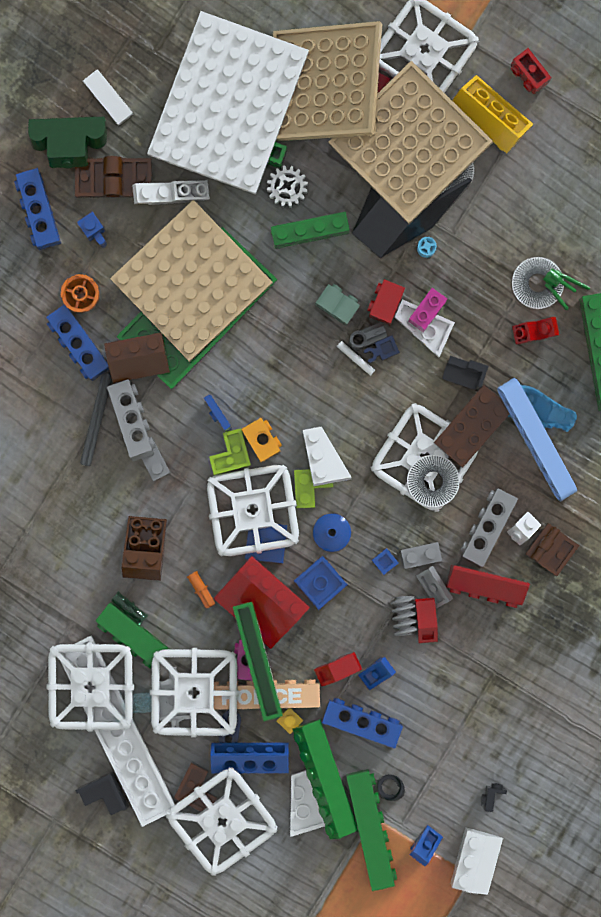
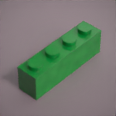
(310, 230)
(130, 633)

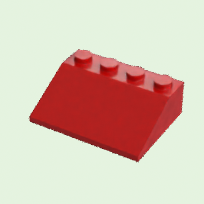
(274, 603)

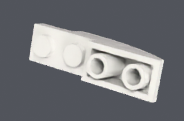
(170, 192)

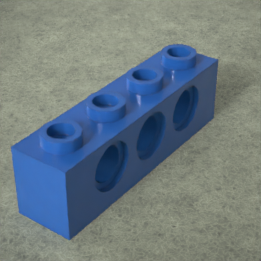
(50, 236)
(64, 316)
(388, 738)
(250, 757)

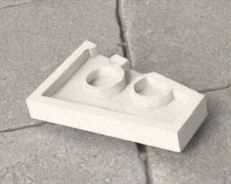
(435, 334)
(323, 459)
(304, 806)

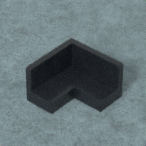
(465, 373)
(106, 788)

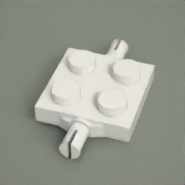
(166, 702)

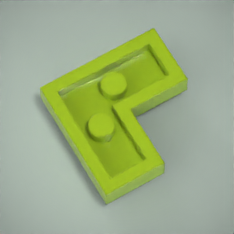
(236, 454)
(305, 490)

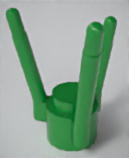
(555, 277)

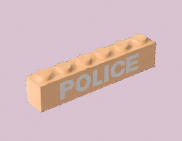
(289, 694)

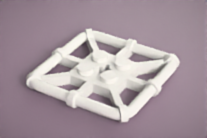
(424, 36)
(419, 446)
(263, 517)
(81, 677)
(203, 702)
(221, 833)

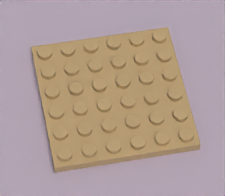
(337, 82)
(416, 144)
(191, 280)

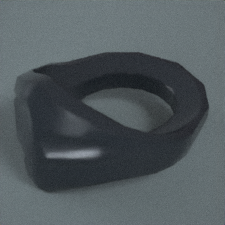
(392, 797)

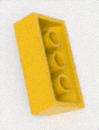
(492, 114)

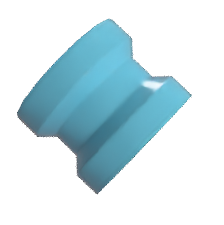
(428, 244)

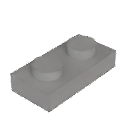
(156, 465)
(421, 555)
(434, 586)

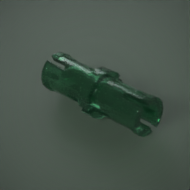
(129, 607)

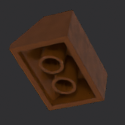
(137, 357)

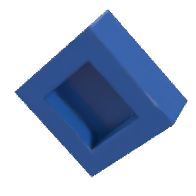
(385, 561)

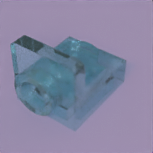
(141, 702)

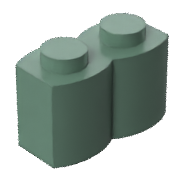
(337, 304)

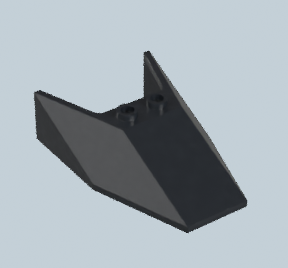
(385, 230)

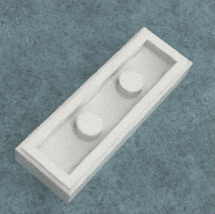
(108, 97)

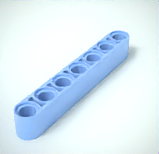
(537, 439)

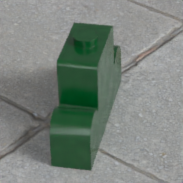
(67, 139)

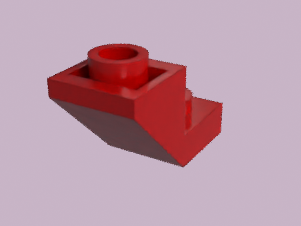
(535, 330)
(426, 620)
(338, 669)

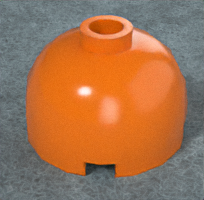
(80, 293)

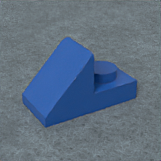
(377, 673)
(425, 845)

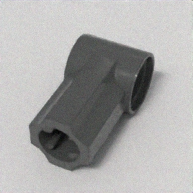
(369, 336)

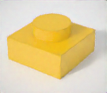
(289, 720)

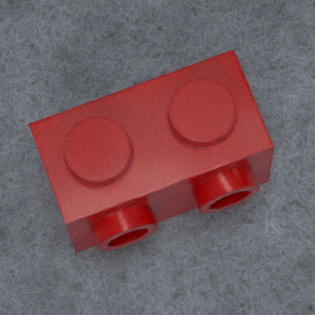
(530, 71)
(386, 302)

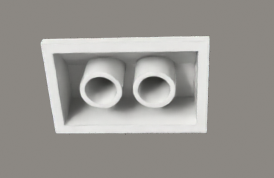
(476, 861)

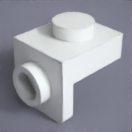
(524, 528)

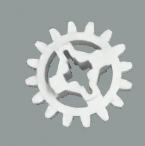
(280, 191)

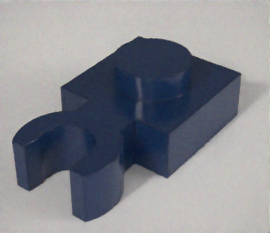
(384, 348)

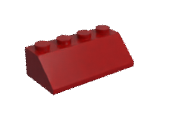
(487, 585)

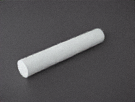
(356, 358)

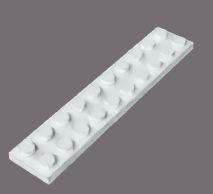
(127, 752)

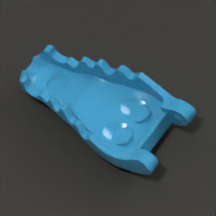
(550, 412)

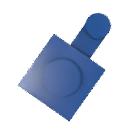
(93, 229)

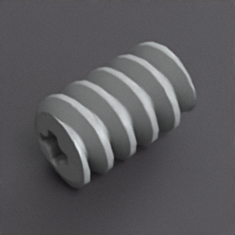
(404, 615)

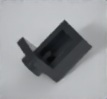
(488, 798)

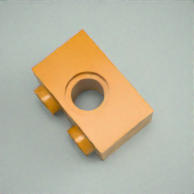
(264, 451)

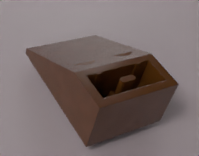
(144, 548)

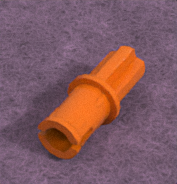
(201, 589)

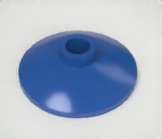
(328, 542)

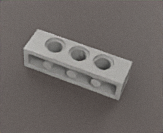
(118, 393)
(507, 503)

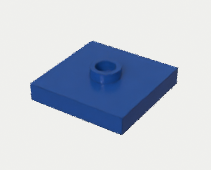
(217, 414)
(267, 535)
(320, 582)

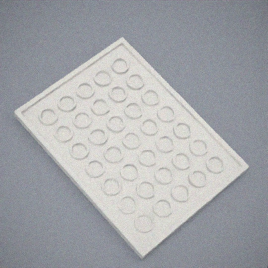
(228, 102)

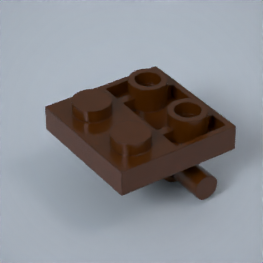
(552, 549)

